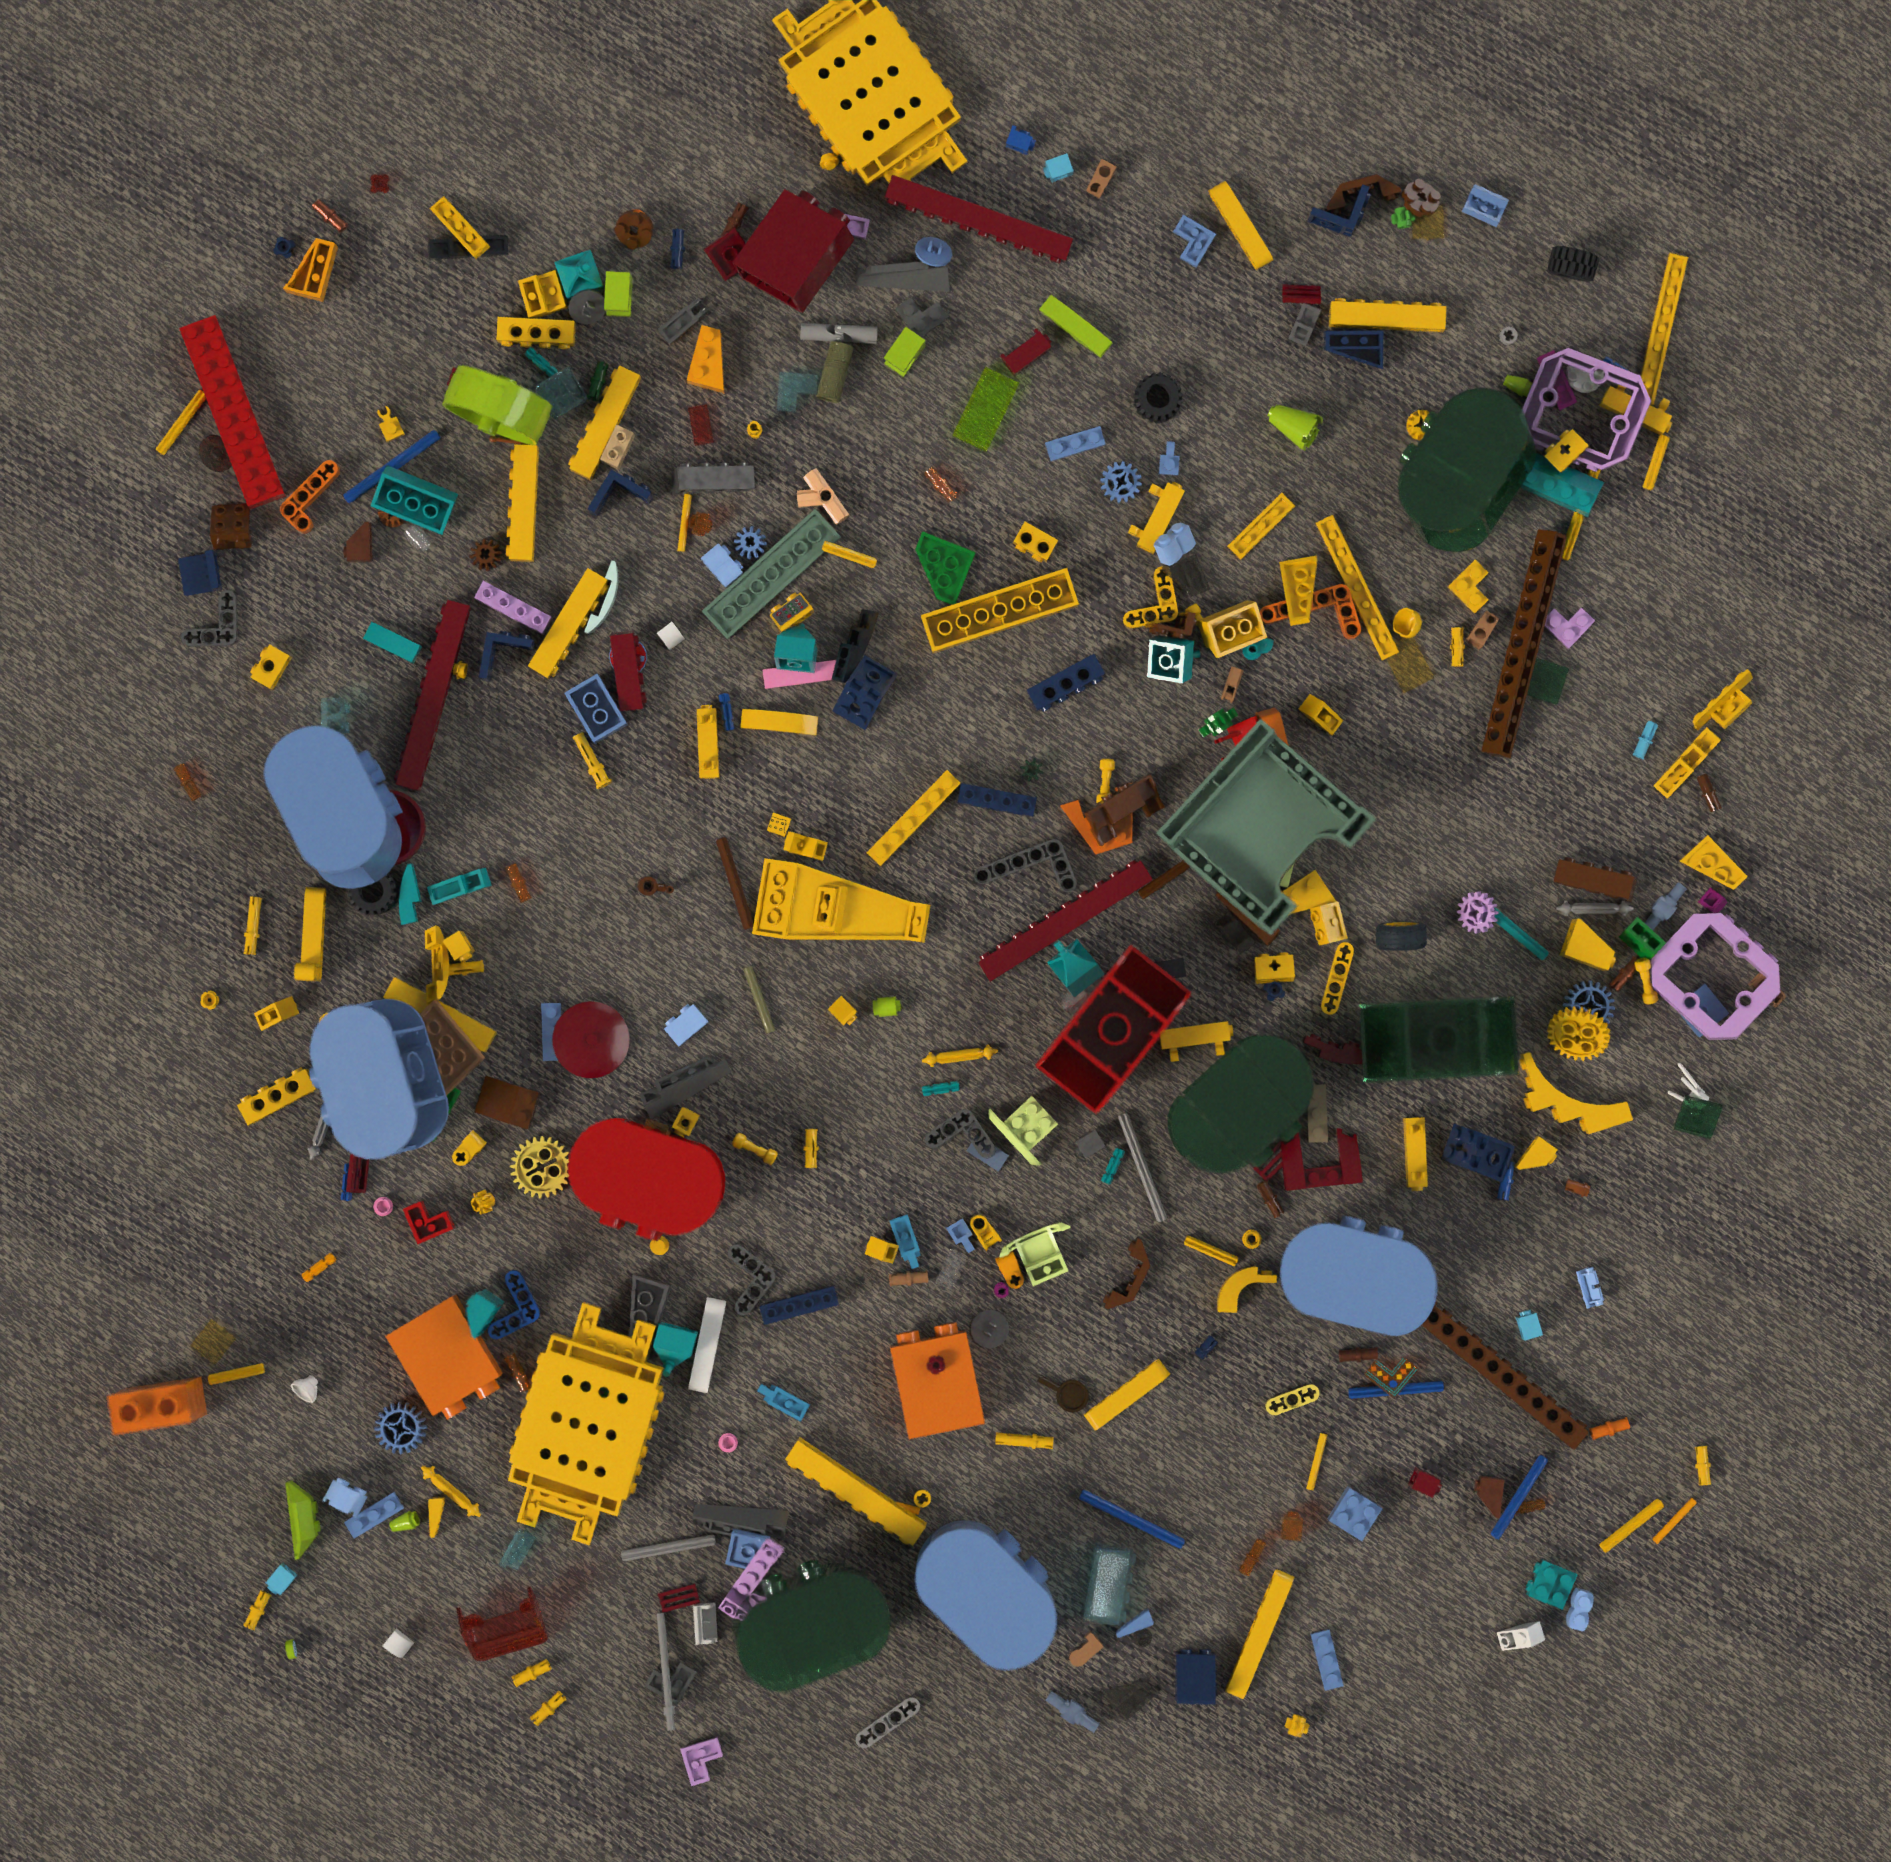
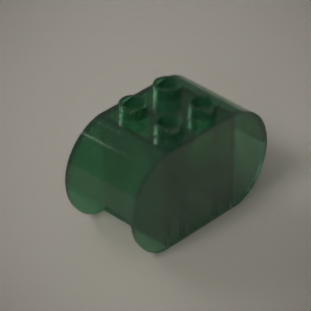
(1465, 469)
(1439, 1039)
(1242, 1105)
(809, 1625)

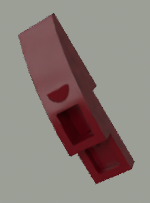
(1347, 1054)

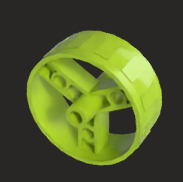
(497, 405)

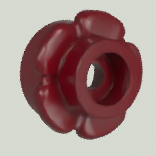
(936, 1359)

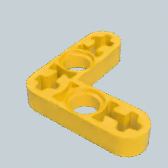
(1163, 605)

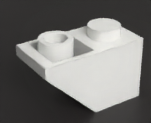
(1521, 1636)

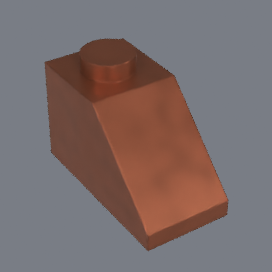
(359, 545)
(1490, 1492)

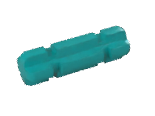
(539, 361)
(940, 1088)
(1113, 1166)

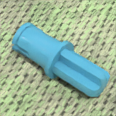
(1645, 740)

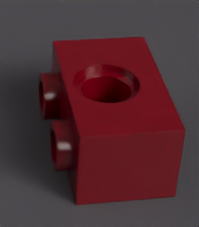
(1425, 1482)

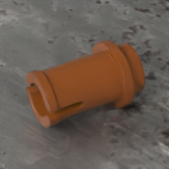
(1577, 1187)

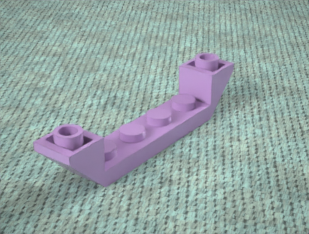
(751, 1577)

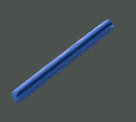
(396, 463)
(1132, 1519)

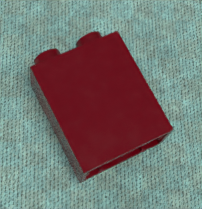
(794, 249)

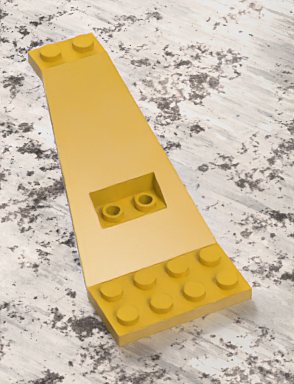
(795, 903)

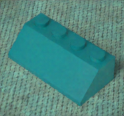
(1568, 489)
(414, 500)
(482, 1310)

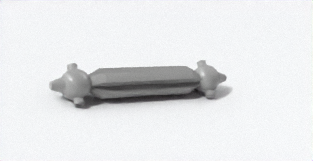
(1594, 908)
(318, 1138)

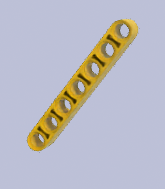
(1259, 1634)

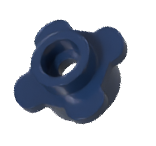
(283, 242)
(1273, 995)

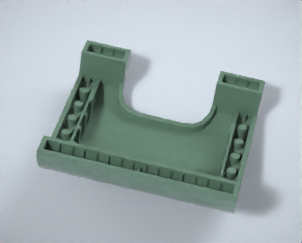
(1257, 821)

